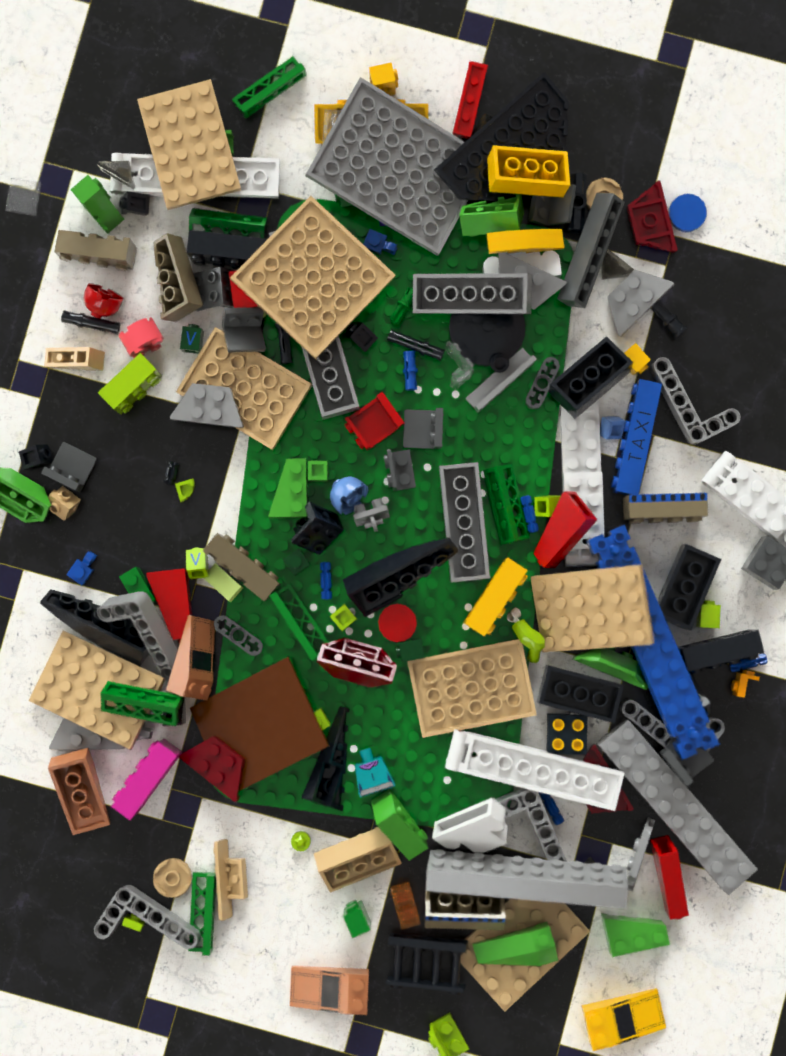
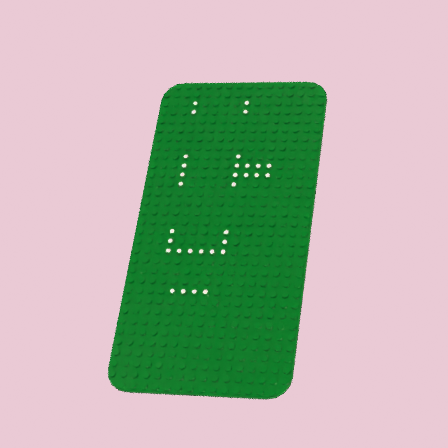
(496, 436)

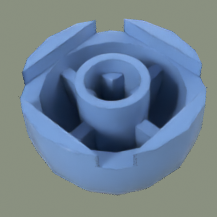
(347, 494)

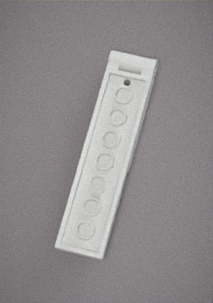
(256, 176)
(583, 474)
(749, 495)
(534, 769)

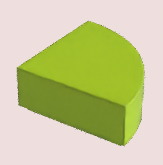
(185, 489)

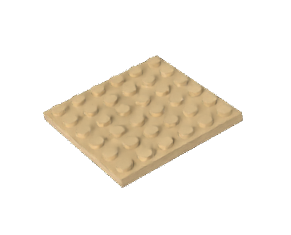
(312, 277)

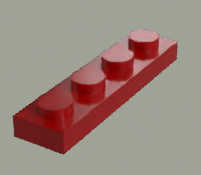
(470, 99)

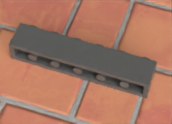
(591, 250)

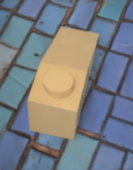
(75, 358)

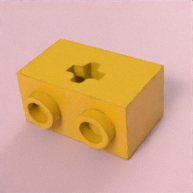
(384, 78)

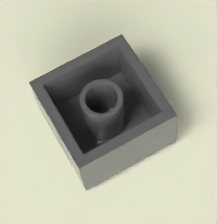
(767, 563)

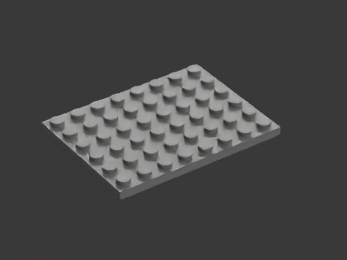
(385, 164)

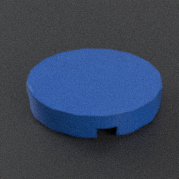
(687, 212)

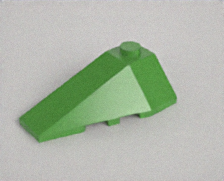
(522, 947)

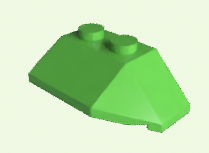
(22, 497)
(613, 664)

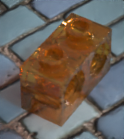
(405, 905)

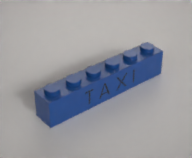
(637, 437)

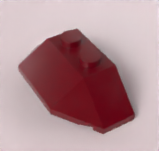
(357, 662)

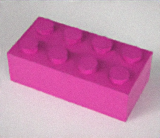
(146, 779)

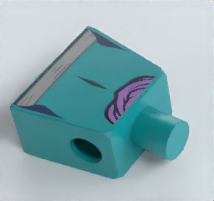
(372, 774)

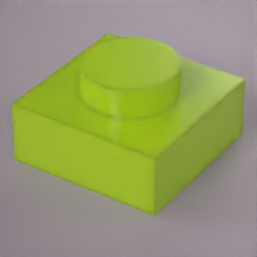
(343, 617)
(133, 922)

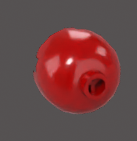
(101, 301)

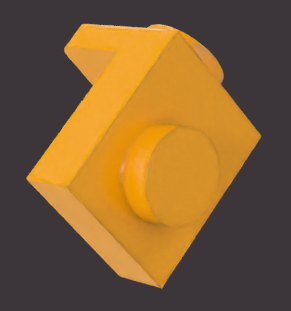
(740, 683)

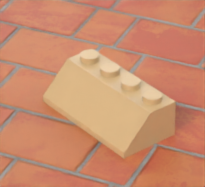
(356, 859)

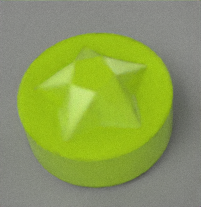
(300, 841)

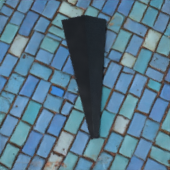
(326, 778)

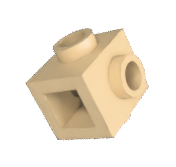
(63, 503)

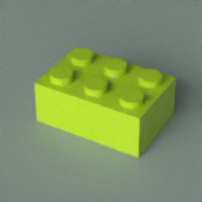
(130, 384)

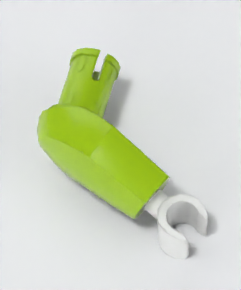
(527, 635)

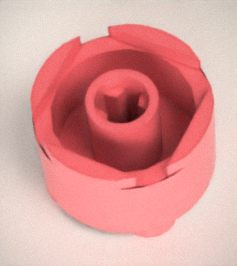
(141, 337)

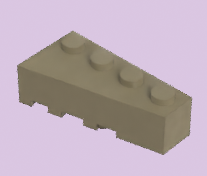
(96, 249)
(176, 279)
(241, 566)

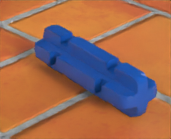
(529, 514)
(325, 580)
(746, 664)
(552, 808)

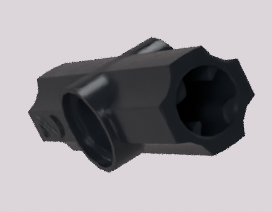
(578, 213)

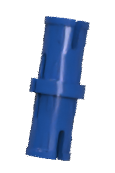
(410, 370)

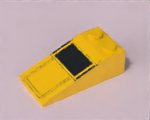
(623, 1018)

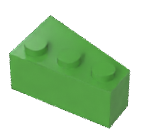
(97, 203)
(492, 217)
(291, 491)
(398, 825)
(633, 935)

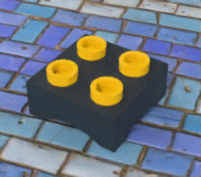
(566, 734)

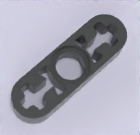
(543, 368)
(230, 622)

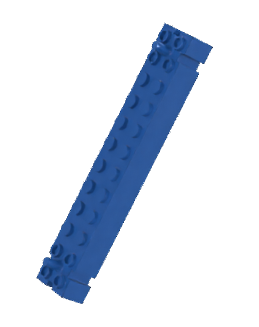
(661, 661)

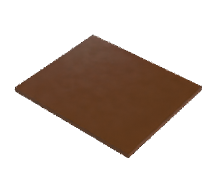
(263, 721)

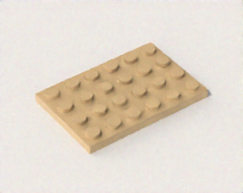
(189, 144)
(261, 388)
(593, 609)
(74, 684)
(471, 688)
(510, 982)

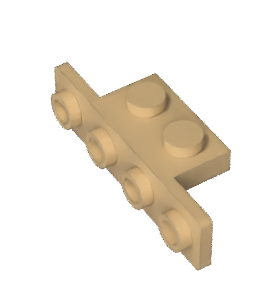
(230, 879)

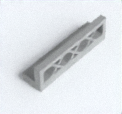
(500, 381)

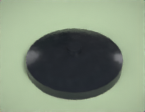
(486, 335)

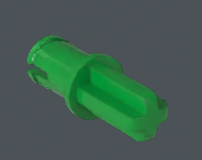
(403, 306)

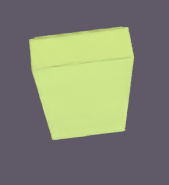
(223, 583)

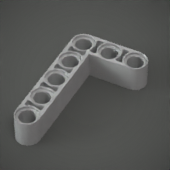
(687, 407)
(148, 624)
(654, 723)
(538, 823)
(147, 915)

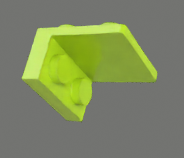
(447, 1037)

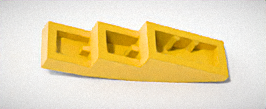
(525, 241)

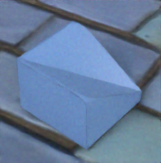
(612, 427)

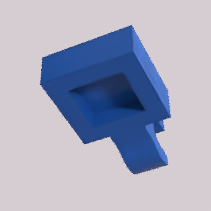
(377, 242)
(81, 569)

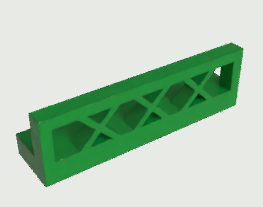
(272, 90)
(227, 220)
(503, 504)
(293, 624)
(140, 699)
(208, 915)

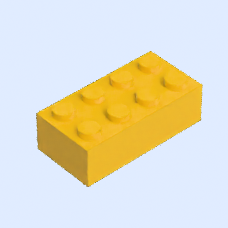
(528, 171)
(495, 596)

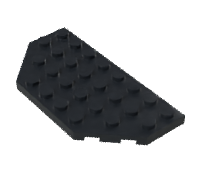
(529, 121)

